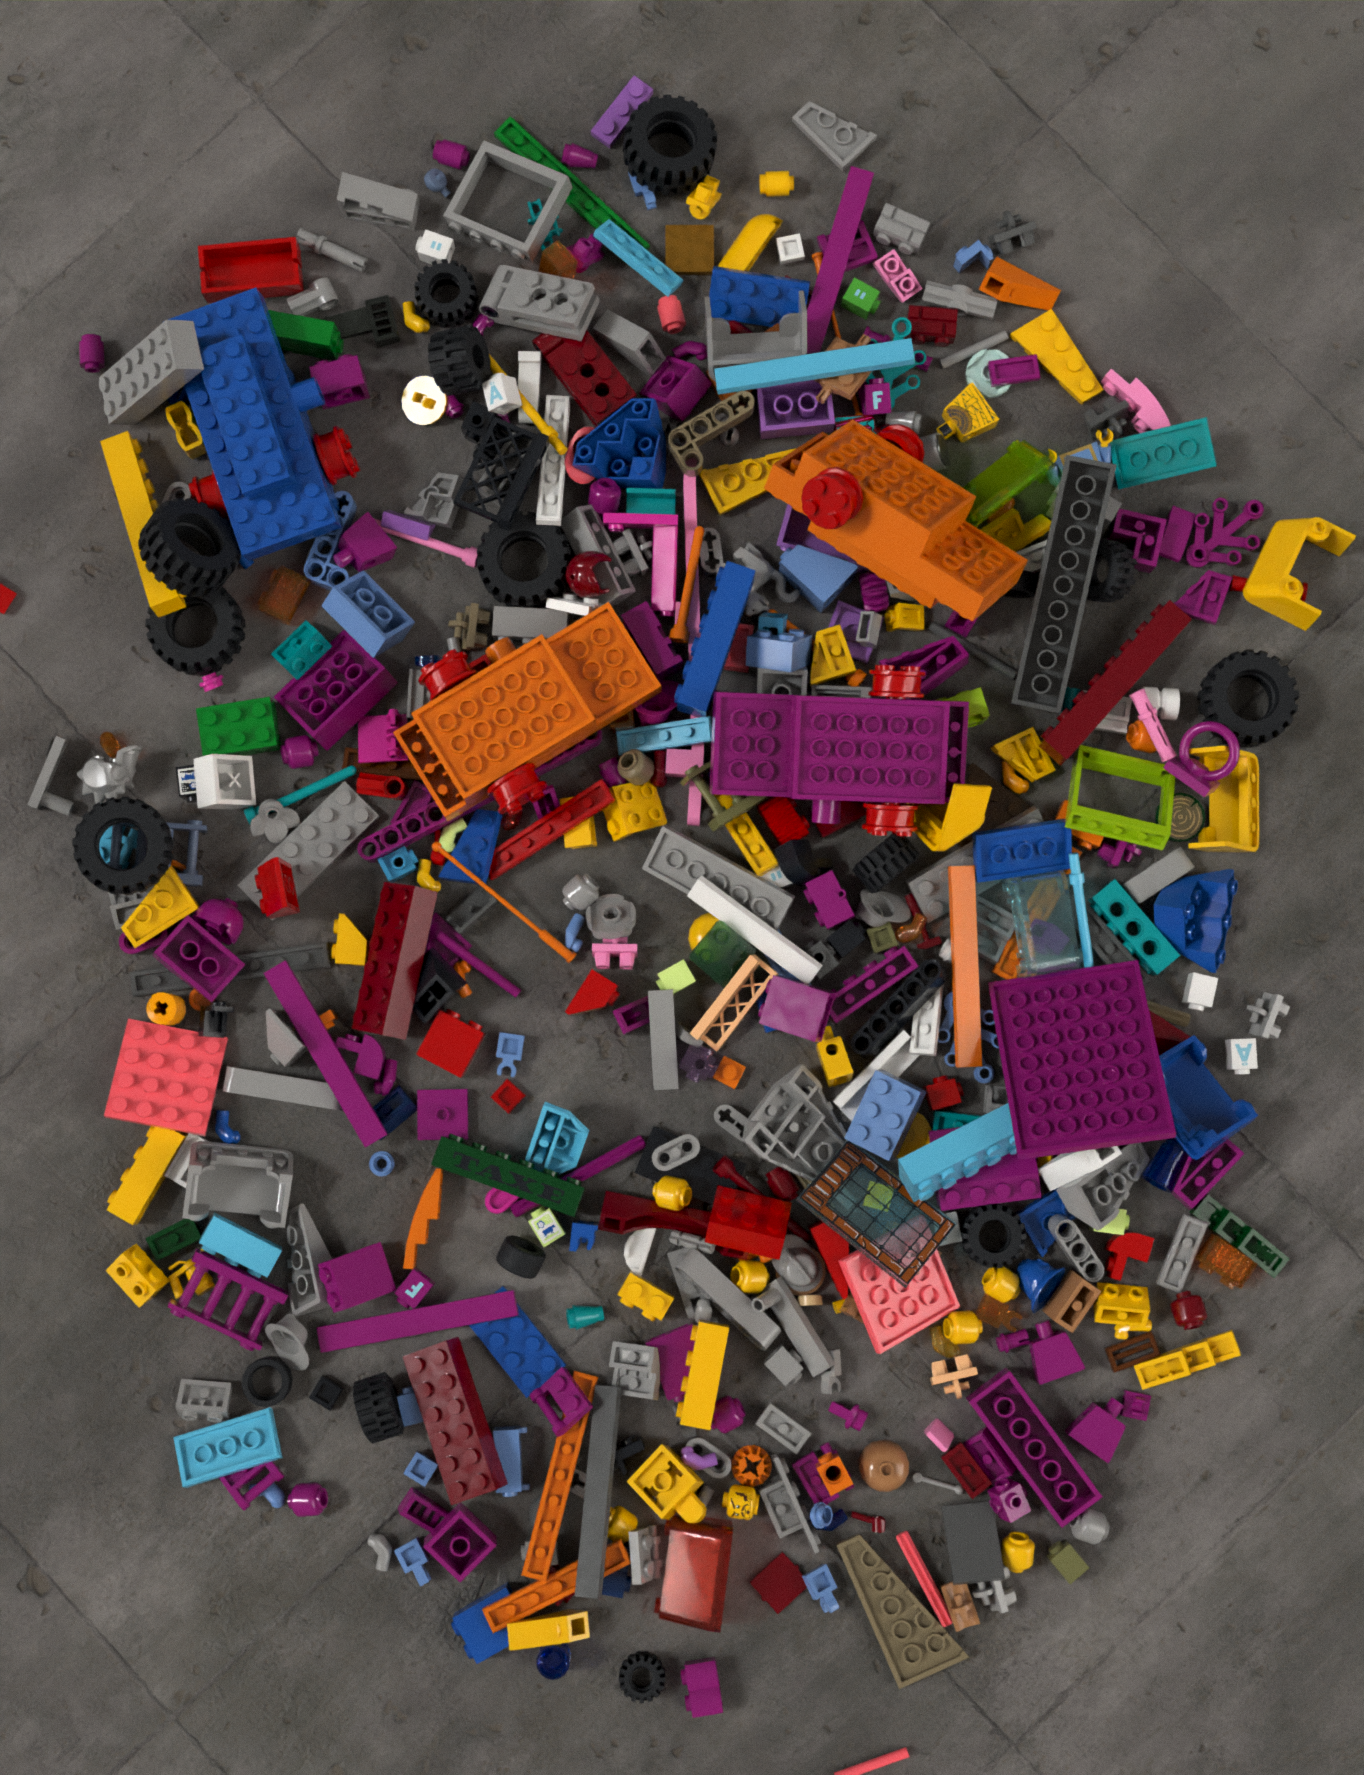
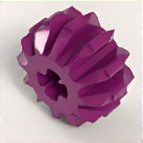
(873, 592)

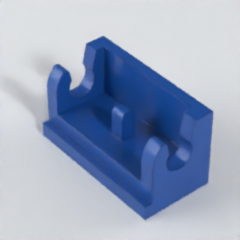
(583, 1229)

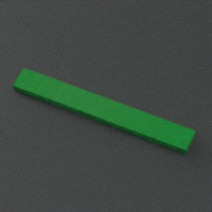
(580, 198)

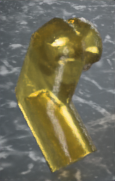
(941, 1344)

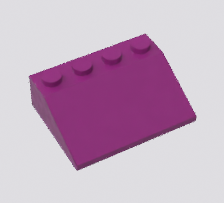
(336, 690)
(994, 1184)

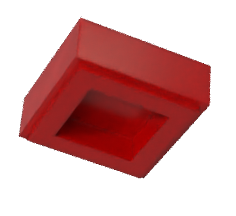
(508, 1096)

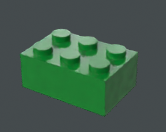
(239, 727)

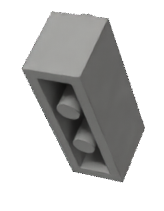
(527, 623)

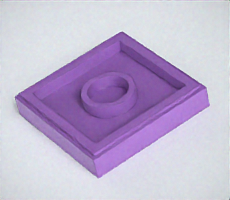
(848, 618)

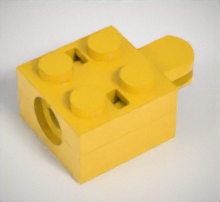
(671, 1484)

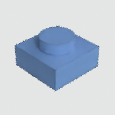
(421, 1468)

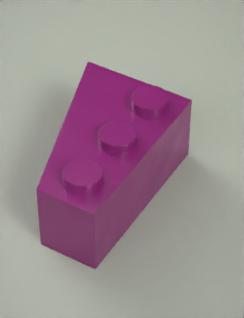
(651, 641)
(936, 659)

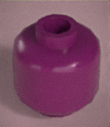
(604, 496)
(298, 752)
(727, 1414)
(308, 1499)

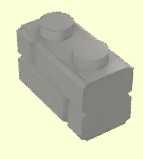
(901, 229)

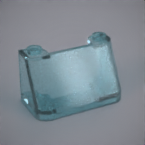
(1043, 923)

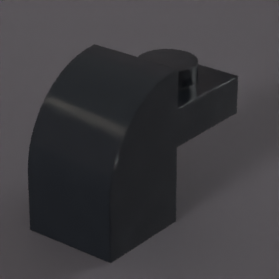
(798, 862)

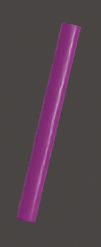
(478, 964)

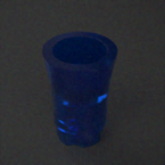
(1165, 1165)

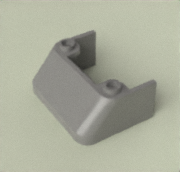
(739, 349)

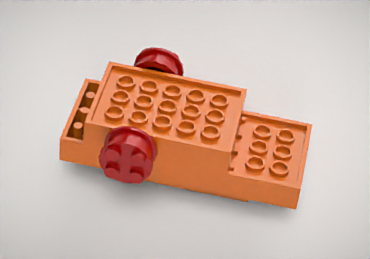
(896, 516)
(531, 704)

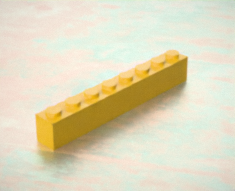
(137, 506)

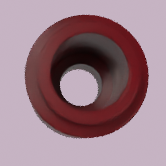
(782, 1184)

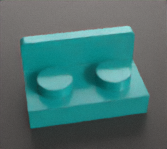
(301, 650)

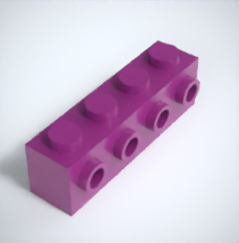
(871, 983)

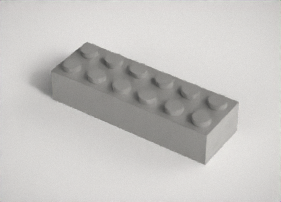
(151, 372)

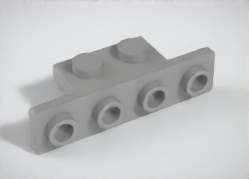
(784, 1508)

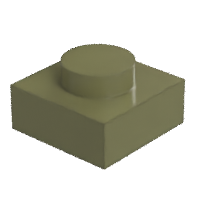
(881, 937)

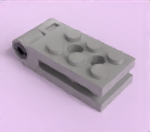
(540, 302)

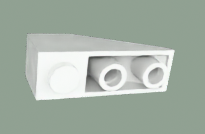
(1074, 1165)

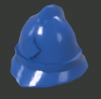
(1038, 1281)

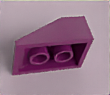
(198, 959)

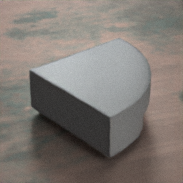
(684, 1034)

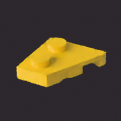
(1025, 755)

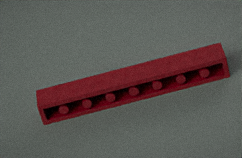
(1115, 682)

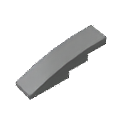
(663, 1039)

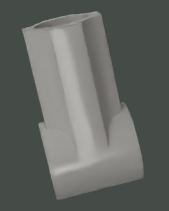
(318, 296)

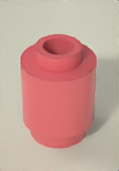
(671, 314)

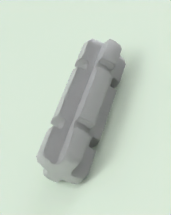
(691, 1241)

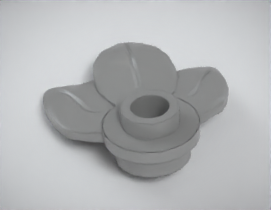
(274, 824)

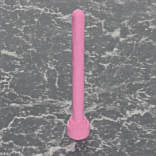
(468, 555)

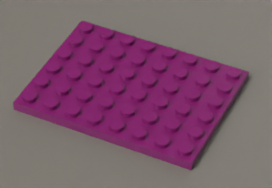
(1080, 1060)

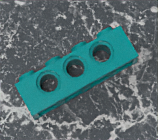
(1163, 951)

